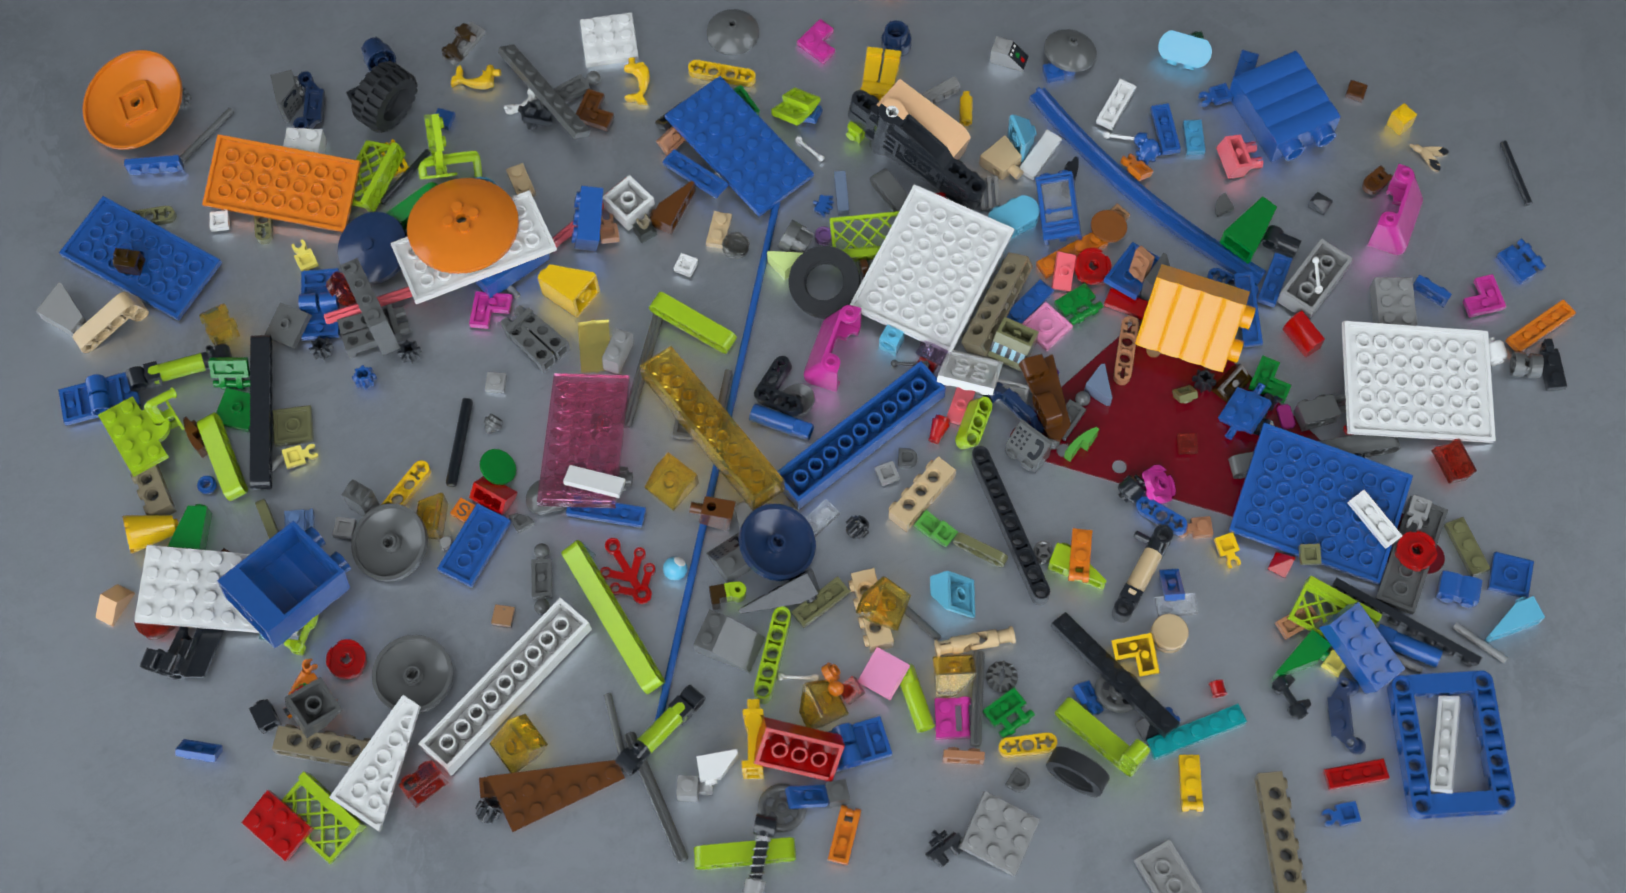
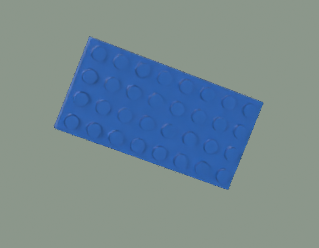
(739, 146)
(172, 268)

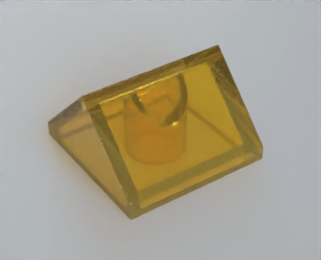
(433, 513)

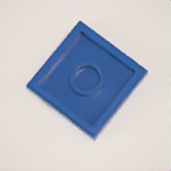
(1510, 575)

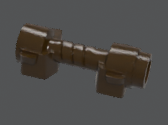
(464, 33)

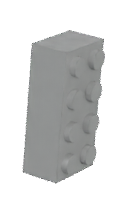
(1300, 290)
(1393, 301)

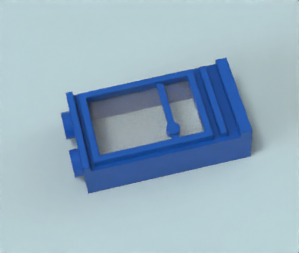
(1058, 206)

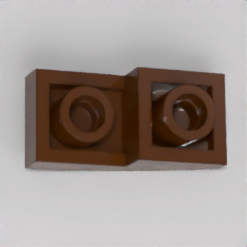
(194, 436)

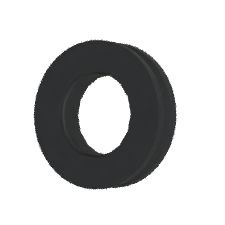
(806, 263)

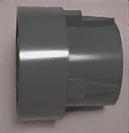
(795, 238)

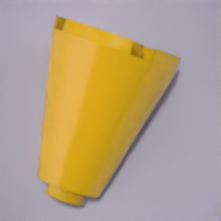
(148, 530)

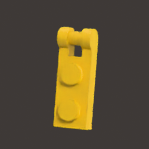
(1190, 782)

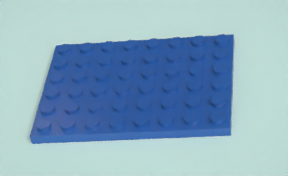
(1301, 494)

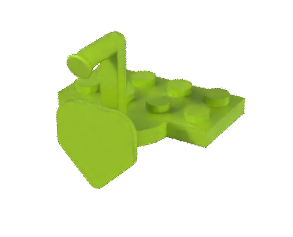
(436, 145)
(139, 431)

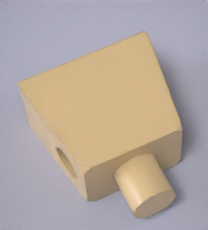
(1002, 159)

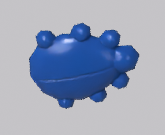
(1148, 151)

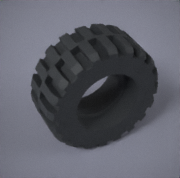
(384, 96)

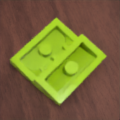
(796, 106)

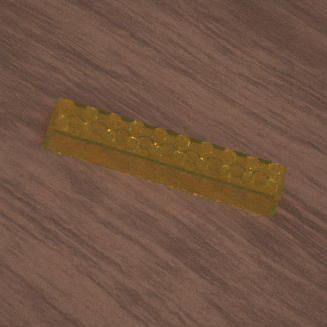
(712, 428)

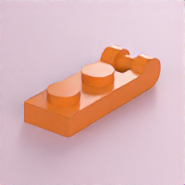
(1080, 554)
(844, 835)

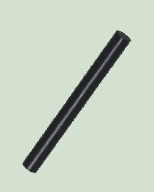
(1516, 173)
(404, 177)

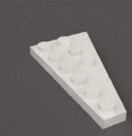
(373, 776)

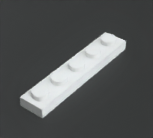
(1445, 744)

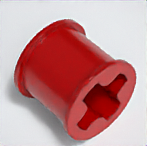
(1218, 688)

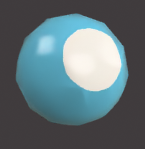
(675, 568)

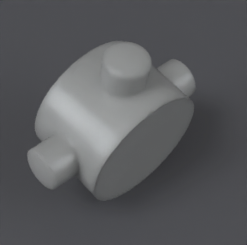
(445, 543)

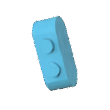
(1184, 49)
(1017, 213)

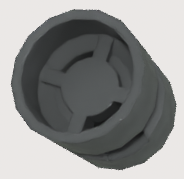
(1526, 365)

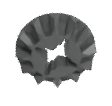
(994, 681)

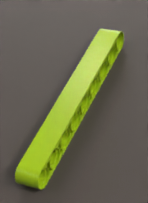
(613, 617)

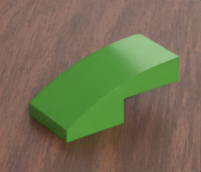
(1083, 441)
(935, 529)

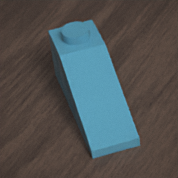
(1521, 616)

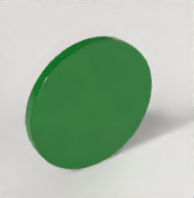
(497, 467)

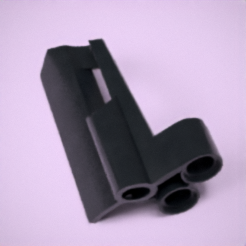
(186, 655)

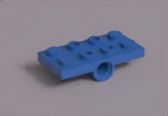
(317, 301)
(94, 397)
(863, 743)

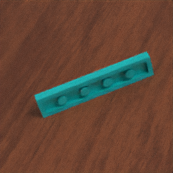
(1196, 731)

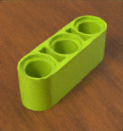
(973, 423)

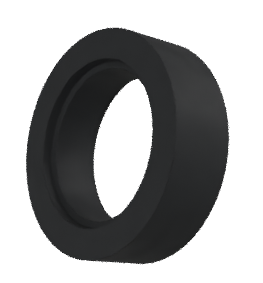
(1077, 771)

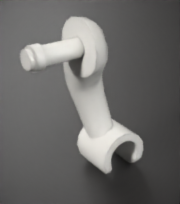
(512, 109)

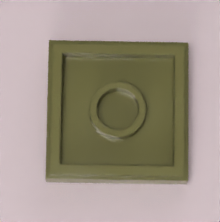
(293, 426)

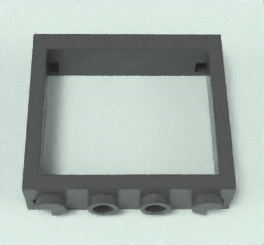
(370, 306)

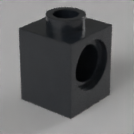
(265, 716)

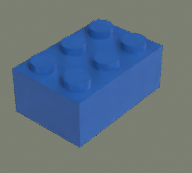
(587, 218)

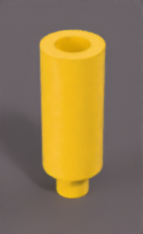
(966, 109)

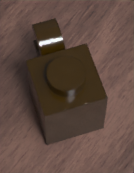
(128, 261)

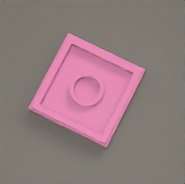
(1050, 324)
(883, 673)

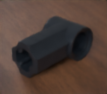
(1276, 238)

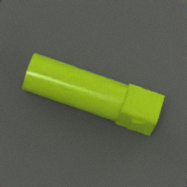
(916, 701)

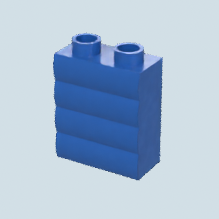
(1284, 107)
(286, 582)

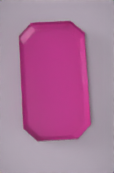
(1285, 416)

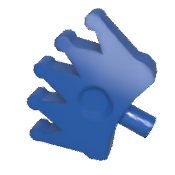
(823, 205)

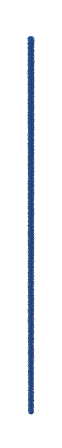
(715, 472)

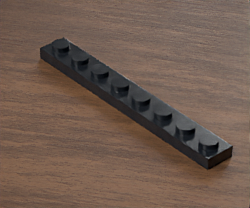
(1413, 627)
(1115, 674)

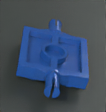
(1244, 410)

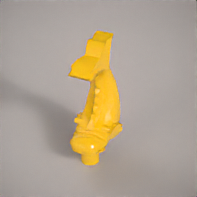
(641, 72)
(482, 82)

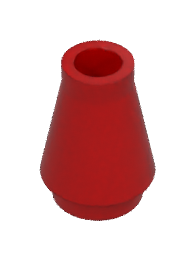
(938, 428)

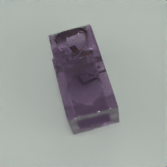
(932, 352)

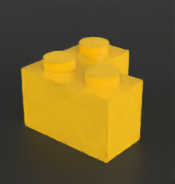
(1140, 647)

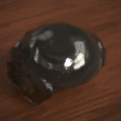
(735, 245)

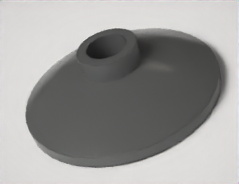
(802, 392)

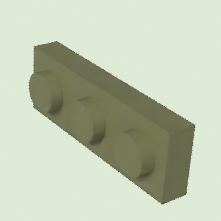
(1467, 547)
(827, 598)

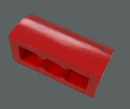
(1303, 334)
(492, 496)

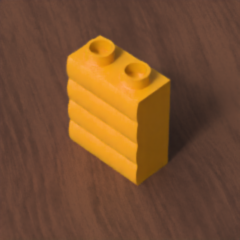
(1195, 318)

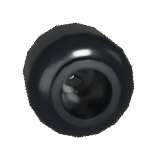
(1131, 488)

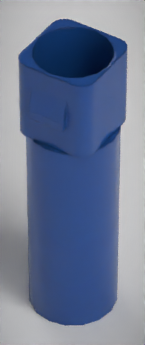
(781, 422)
(1410, 646)

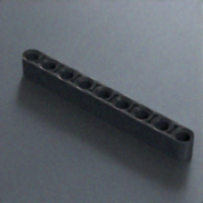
(261, 412)
(1010, 533)

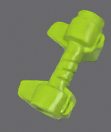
(298, 646)

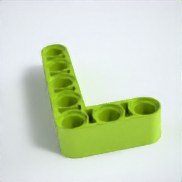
(1102, 739)

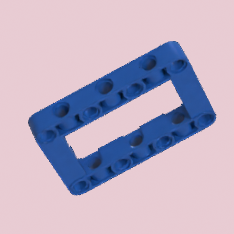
(1411, 749)

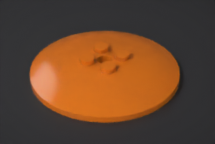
(115, 89)
(468, 245)

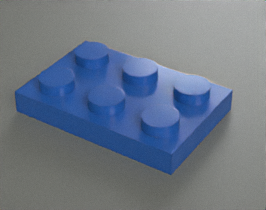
(1121, 278)

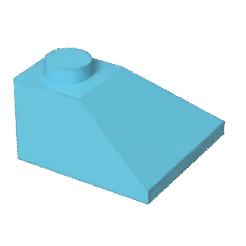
(1021, 135)
(954, 592)

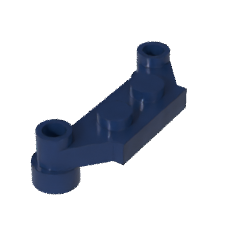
(313, 103)
(1016, 405)
(1341, 715)

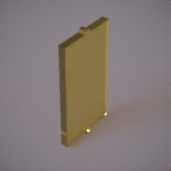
(593, 340)

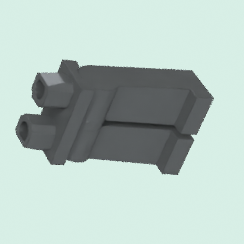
(358, 336)
(535, 338)

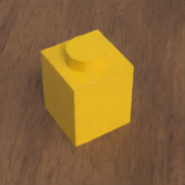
(1401, 119)

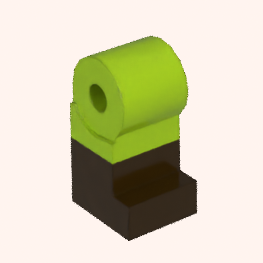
(726, 593)

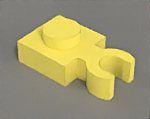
(304, 257)
(296, 456)

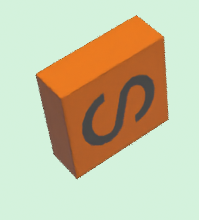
(462, 510)

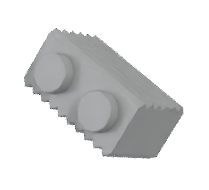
(617, 351)

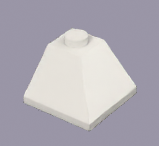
(715, 765)

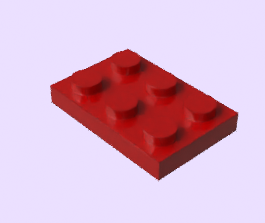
(277, 825)

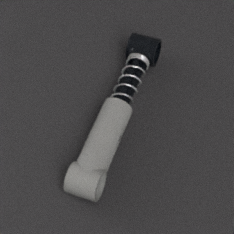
(763, 829)

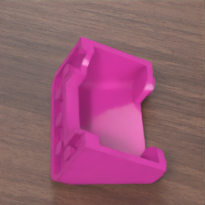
(1395, 229)
(822, 364)

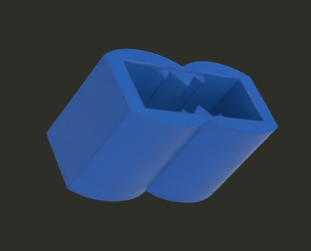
(1459, 589)

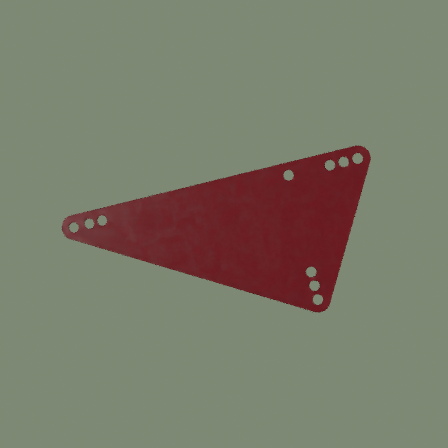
(1144, 425)

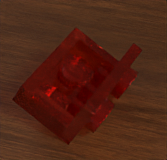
(1454, 461)

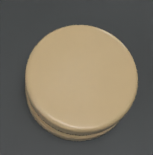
(1169, 633)

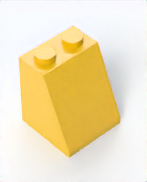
(569, 287)

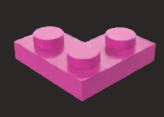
(814, 41)
(1487, 301)
(485, 306)

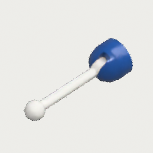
(1138, 138)

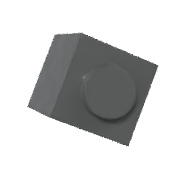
(837, 793)

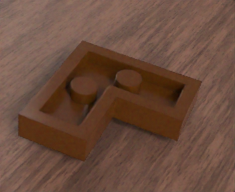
(590, 111)

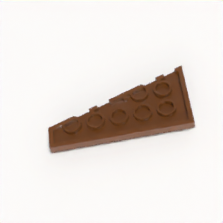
(541, 792)

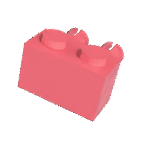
(1235, 156)

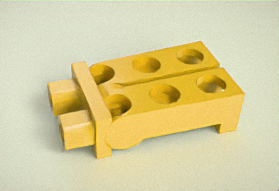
(872, 70)
(752, 721)

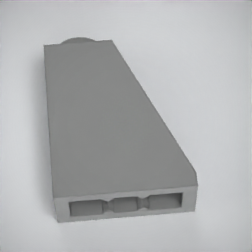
(61, 311)

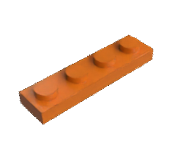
(1047, 264)
(1540, 326)

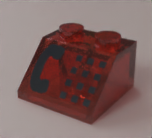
(423, 783)

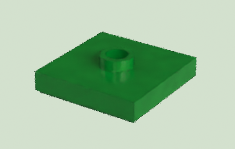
(235, 409)

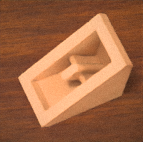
(113, 603)

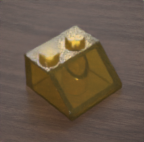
(671, 481)
(518, 743)

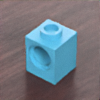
(891, 340)

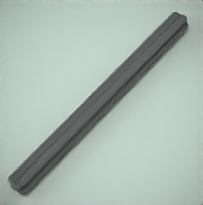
(638, 382)
(659, 806)

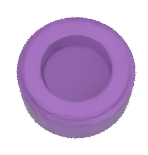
(823, 236)

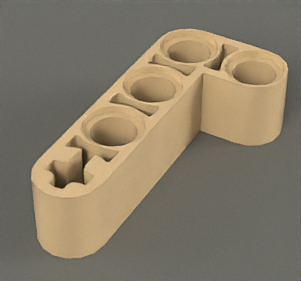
(108, 320)

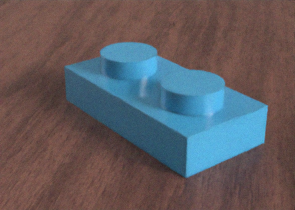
(1193, 137)

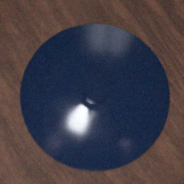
(369, 240)
(777, 542)

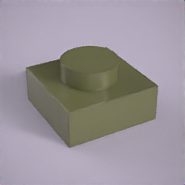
(1185, 394)
(1310, 554)

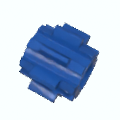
(364, 377)

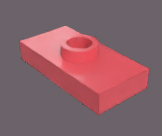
(1063, 271)
(959, 405)

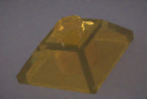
(884, 604)
(952, 674)
(818, 706)

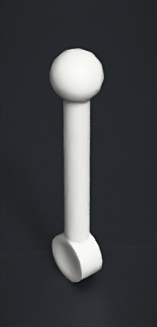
(798, 140)
(1318, 289)
(815, 677)

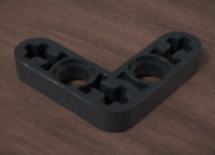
(772, 391)

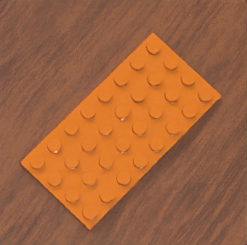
(281, 183)

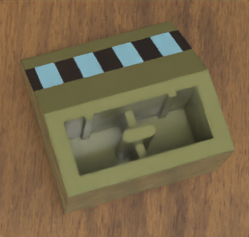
(1012, 343)

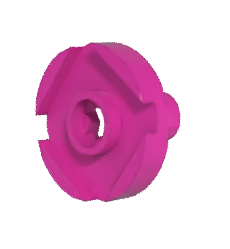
(1158, 484)

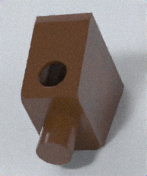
(714, 512)

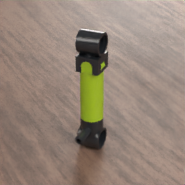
(155, 374)
(677, 713)

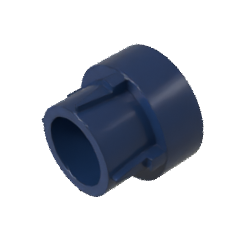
(896, 37)
(376, 51)

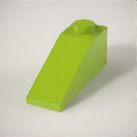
(1060, 564)

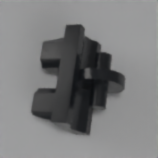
(533, 116)
(937, 852)

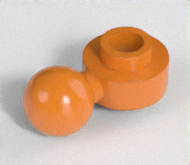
(831, 674)

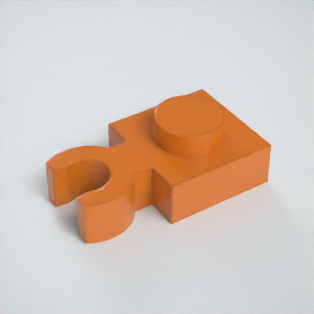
(1136, 168)

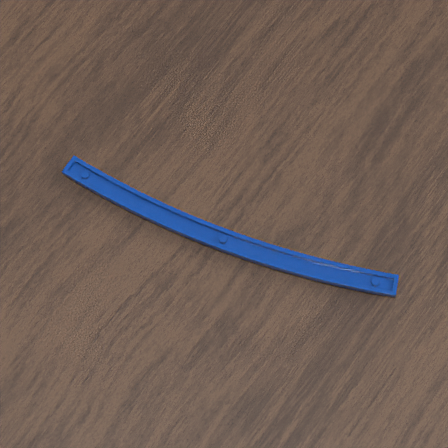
(1137, 192)

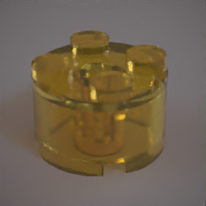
(219, 325)

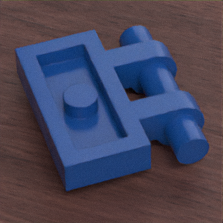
(1517, 264)

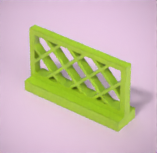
(381, 178)
(863, 252)
(1327, 594)
(322, 794)

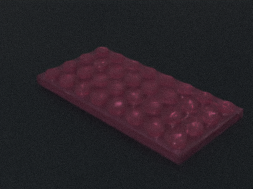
(583, 432)

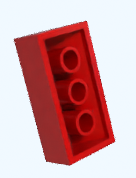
(798, 749)

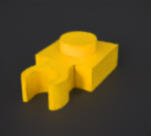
(1227, 546)

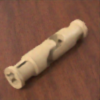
(965, 643)

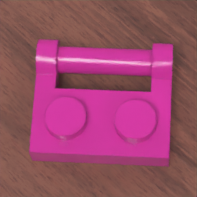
(946, 718)

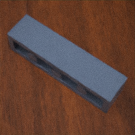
(841, 193)

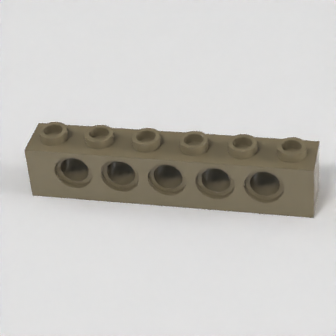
(997, 303)
(163, 503)
(286, 736)
(1276, 782)

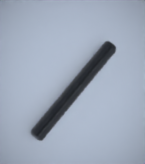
(459, 442)

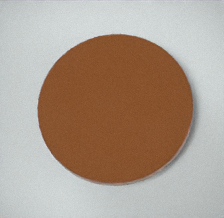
(1108, 226)

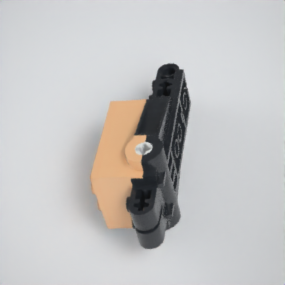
(919, 139)

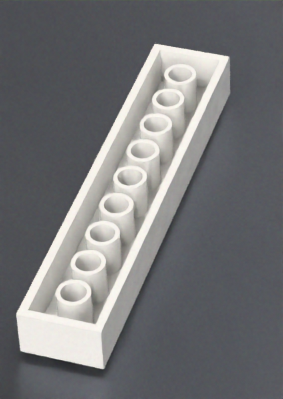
(505, 686)

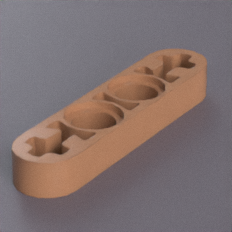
(1126, 350)

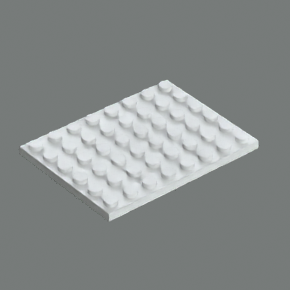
(932, 268)
(1418, 382)

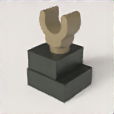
(644, 229)

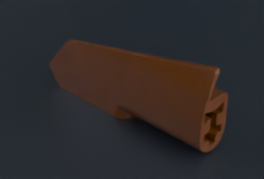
(1047, 394)

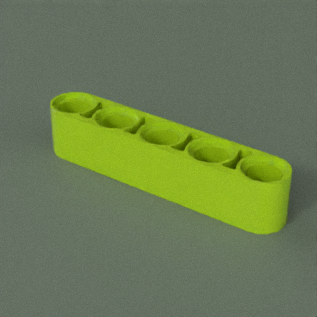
(692, 322)
(222, 456)
(772, 645)
(740, 853)

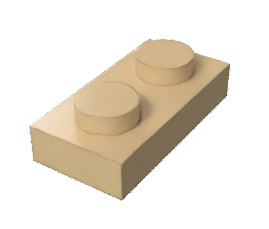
(520, 179)
(718, 229)

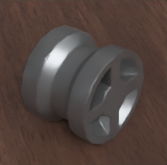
(1044, 548)

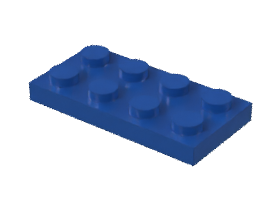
(474, 545)

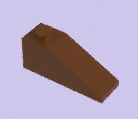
(671, 209)

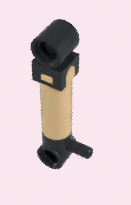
(1142, 571)

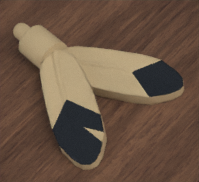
(1429, 155)

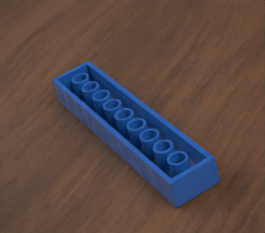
(860, 434)

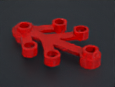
(629, 574)

